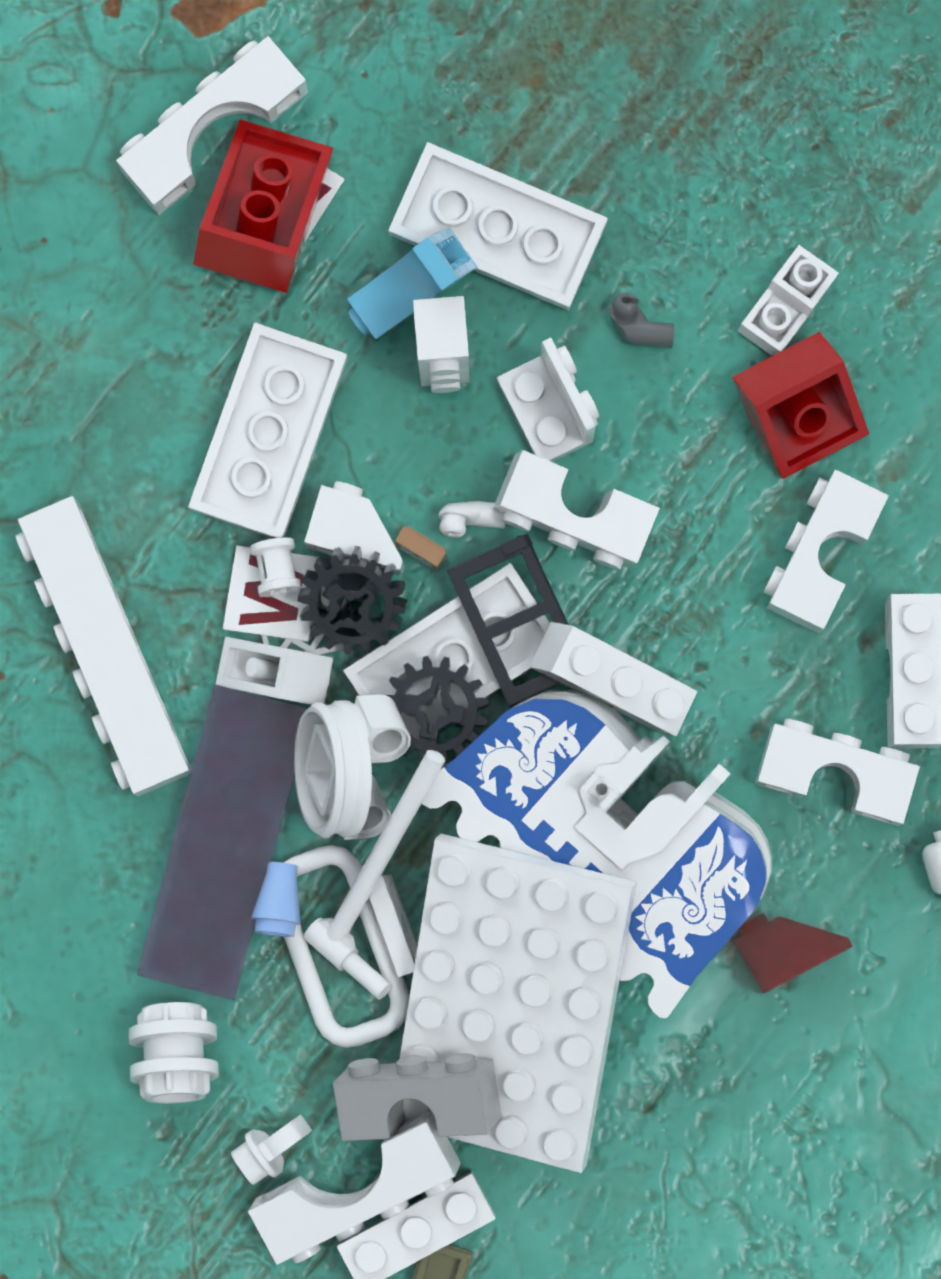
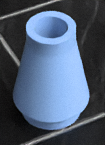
(278, 901)

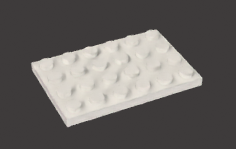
(526, 972)

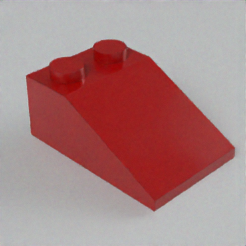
(262, 206)

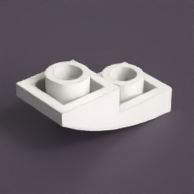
(788, 301)

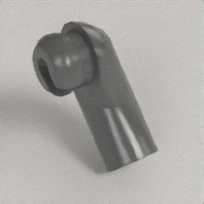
(634, 325)

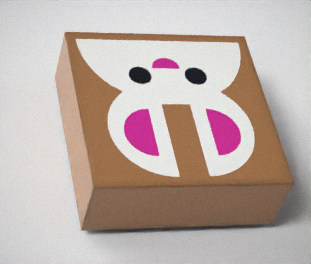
(421, 548)

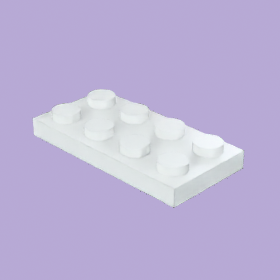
(502, 223)
(268, 431)
(450, 635)

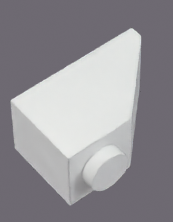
(349, 520)
(274, 671)

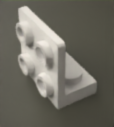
(548, 404)

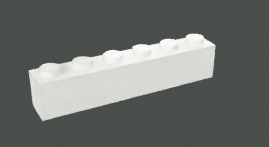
(104, 647)

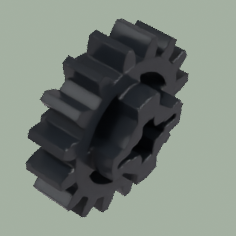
(353, 621)
(457, 716)

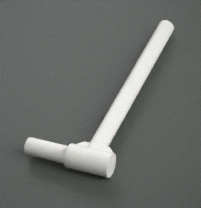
(332, 935)

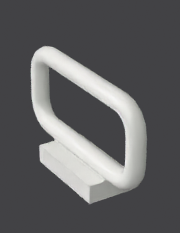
(389, 939)

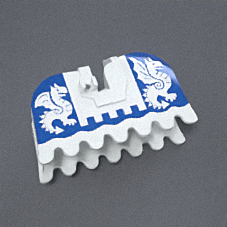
(553, 790)

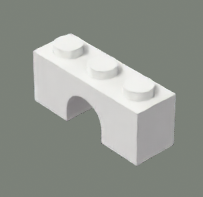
(442, 343)
(534, 499)
(841, 510)
(915, 668)
(613, 677)
(880, 780)
(417, 1230)

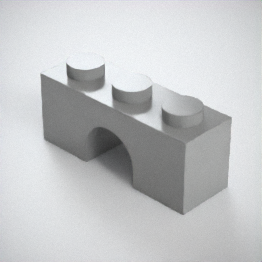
(456, 1090)

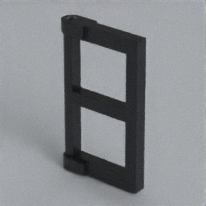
(520, 545)

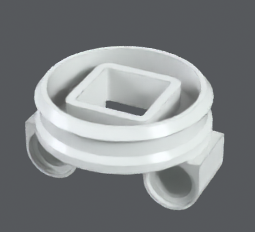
(335, 762)

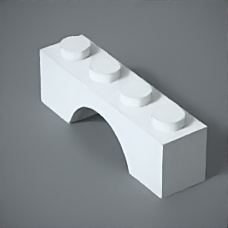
(257, 84)
(301, 1217)

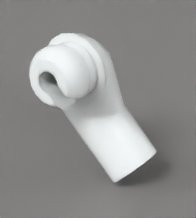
(471, 513)

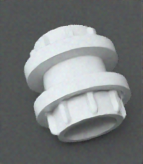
(173, 1053)

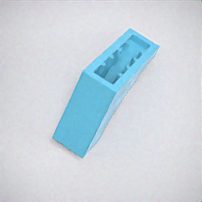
(420, 274)

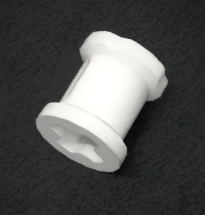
(275, 567)

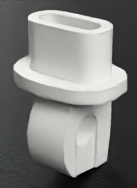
(263, 1153)

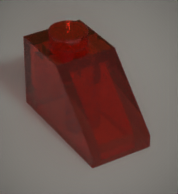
(784, 949)

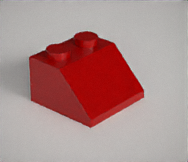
(801, 404)

